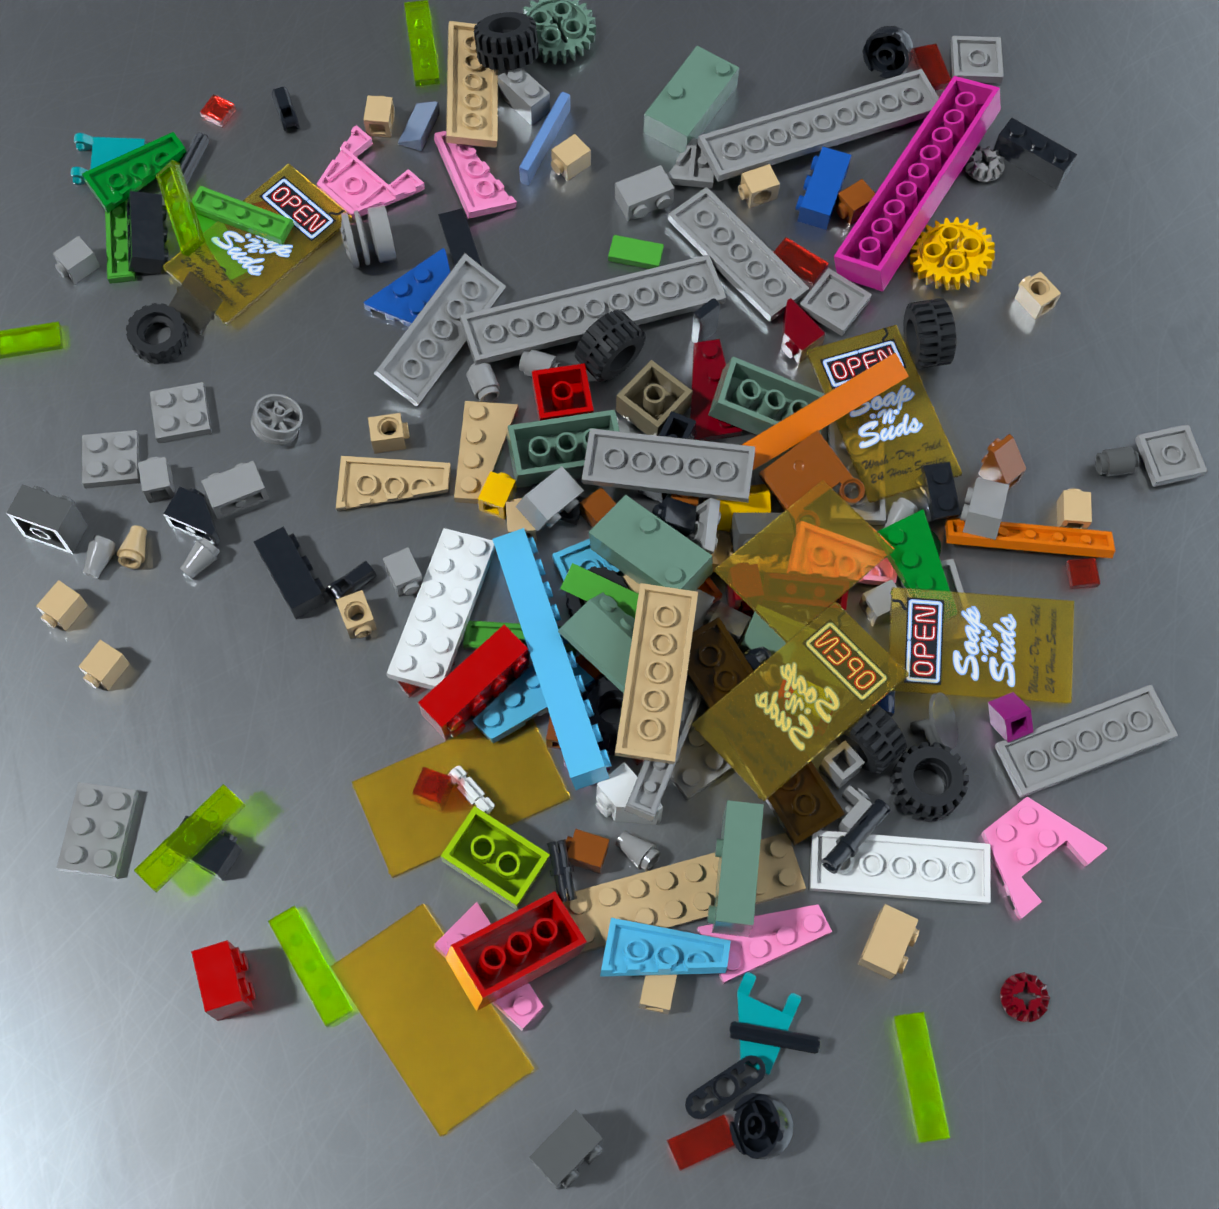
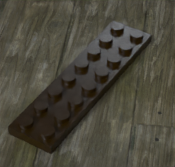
(716, 668)

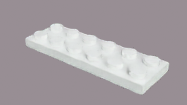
(441, 609)
(905, 869)

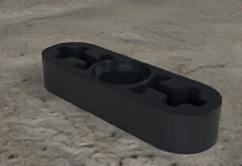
(749, 1081)

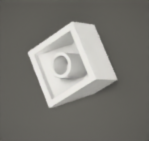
(614, 795)

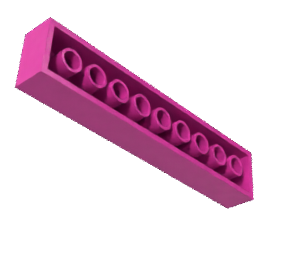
(917, 183)

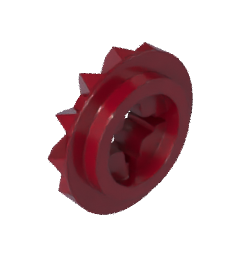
(1015, 1007)

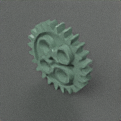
(570, 19)

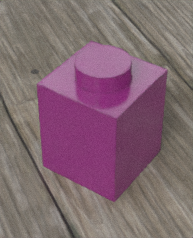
(1010, 717)

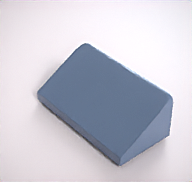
(420, 125)

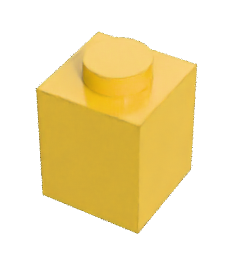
(495, 493)

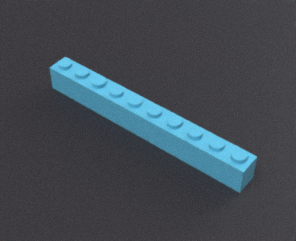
(551, 661)

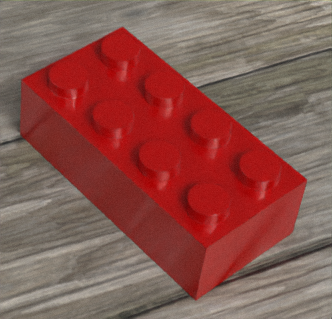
(475, 683)
(515, 950)

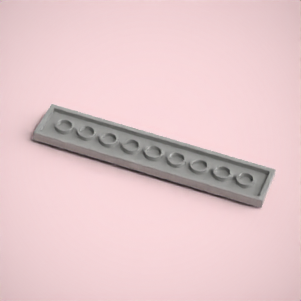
(818, 124)
(570, 312)

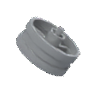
(276, 431)

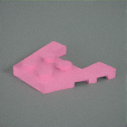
(357, 186)
(1027, 837)

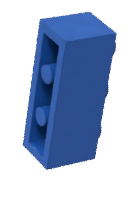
(823, 187)

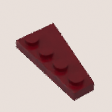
(706, 373)

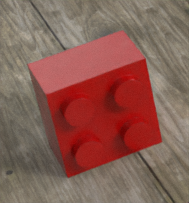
(561, 392)
(223, 980)

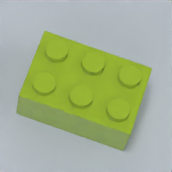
(495, 857)

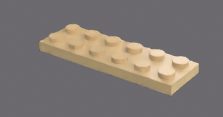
(470, 91)
(656, 674)

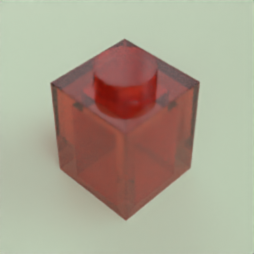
(432, 789)

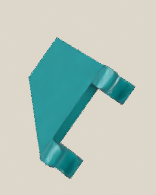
(103, 150)
(760, 1014)

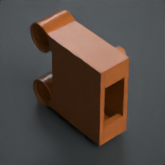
(804, 468)

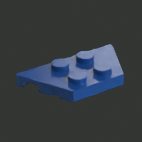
(411, 292)

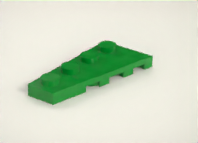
(132, 171)
(915, 553)

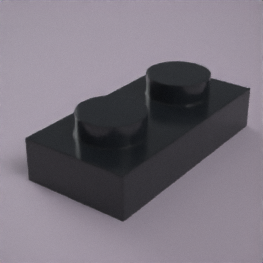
(940, 491)

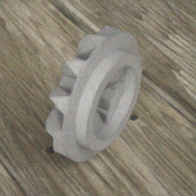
(980, 171)

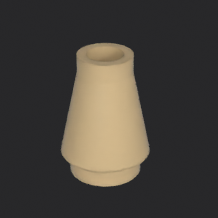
(132, 550)

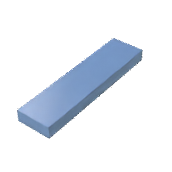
(544, 138)

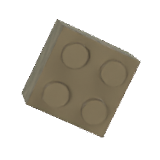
(651, 398)

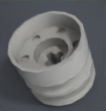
(368, 236)

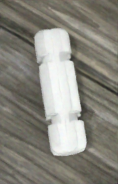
(471, 790)

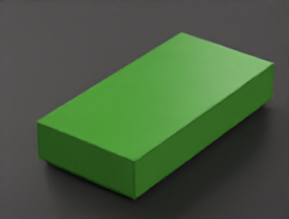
(635, 252)

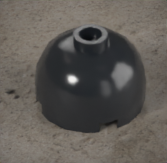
(888, 51)
(761, 1126)

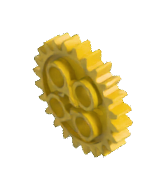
(952, 253)

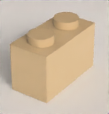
(889, 942)

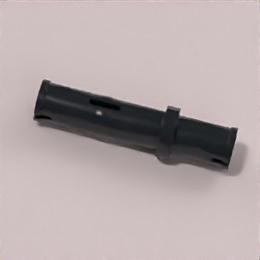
(849, 844)

